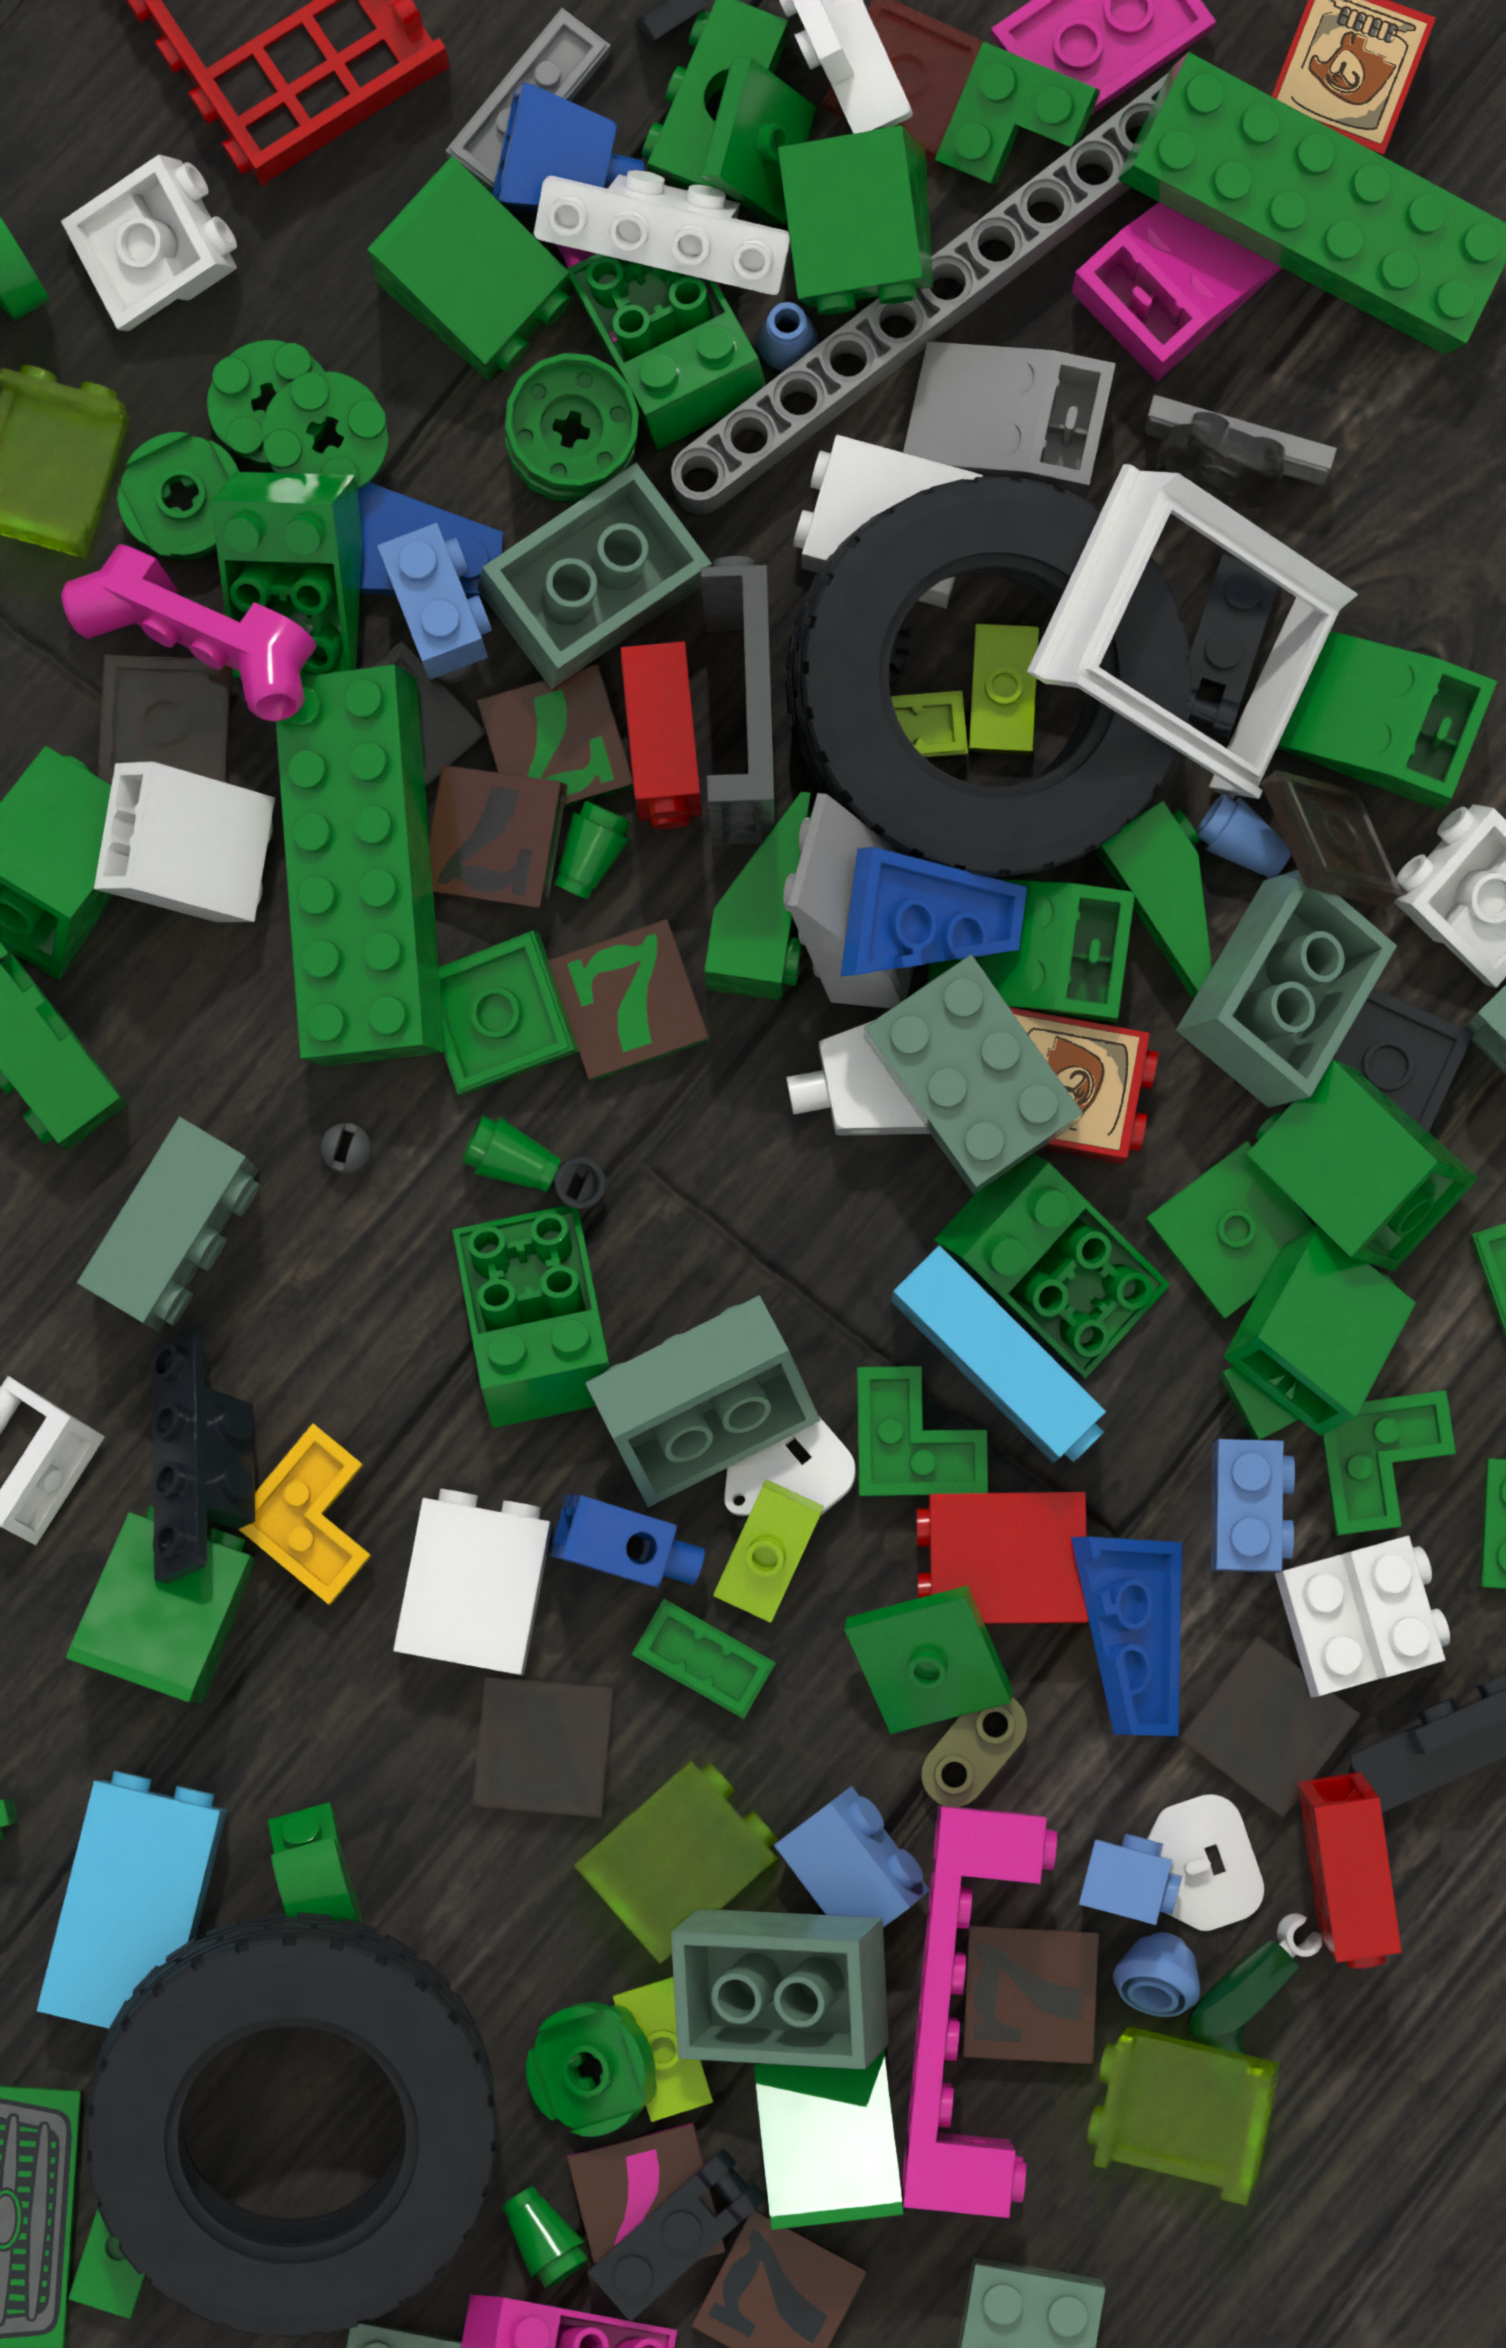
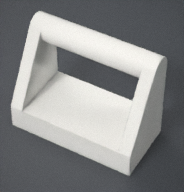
(46, 1467)

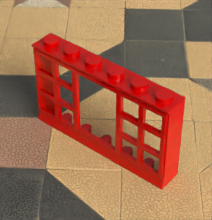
(396, 24)

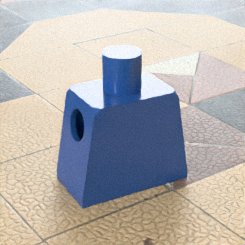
(554, 139)
(597, 1537)

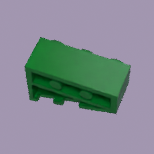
(48, 1063)

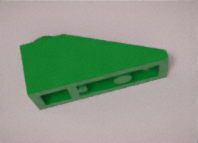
(1163, 869)

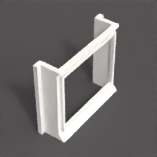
(1106, 582)

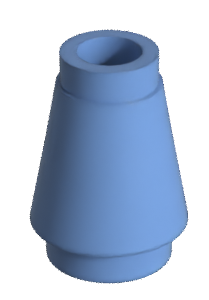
(784, 349)
(1243, 837)

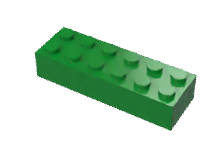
(1317, 204)
(360, 869)

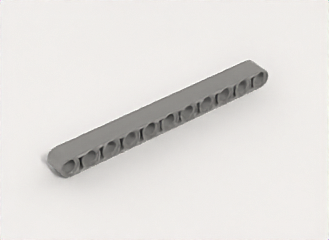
(928, 314)

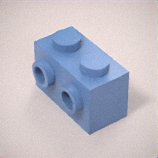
(432, 599)
(1248, 1506)
(852, 1861)
(1131, 1879)

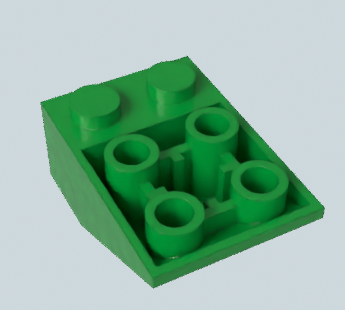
(682, 361)
(297, 552)
(1389, 718)
(750, 929)
(1067, 952)
(1053, 1262)
(532, 1314)

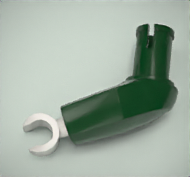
(1248, 1987)

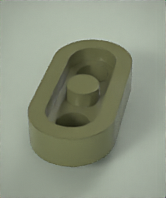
(976, 1751)

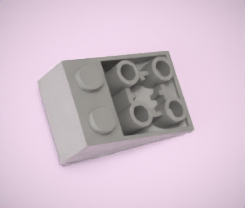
(1011, 412)
(821, 903)

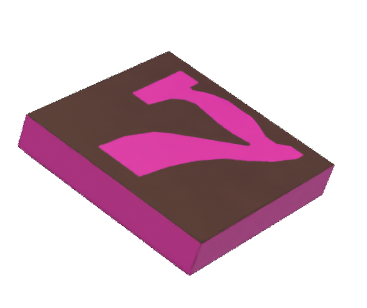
(629, 2179)

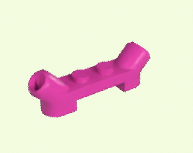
(137, 590)

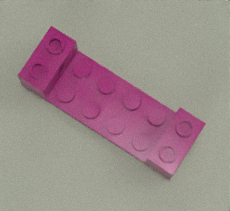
(946, 2168)

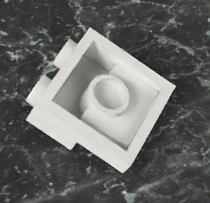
(151, 241)
(1461, 890)
(1363, 1615)

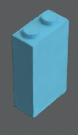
(999, 1357)
(129, 1894)

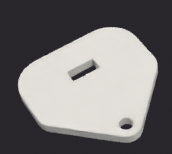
(822, 1478)
(1205, 1898)

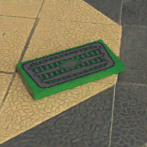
(37, 2212)

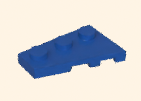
(392, 515)
(925, 913)
(1135, 1628)

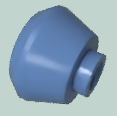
(1158, 1976)

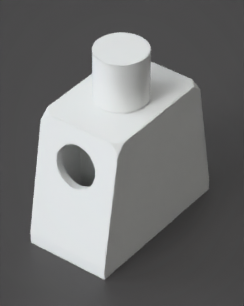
(855, 1089)

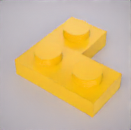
(292, 1521)

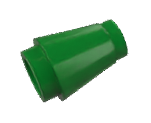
(591, 848)
(509, 1155)
(544, 2238)

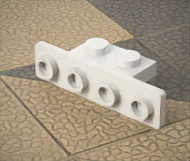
(854, 59)
(664, 228)

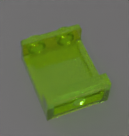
(55, 457)
(678, 1856)
(1184, 2110)

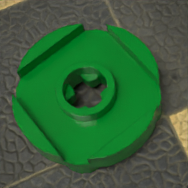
(240, 383)
(313, 400)
(147, 485)
(626, 2063)

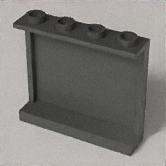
(738, 601)

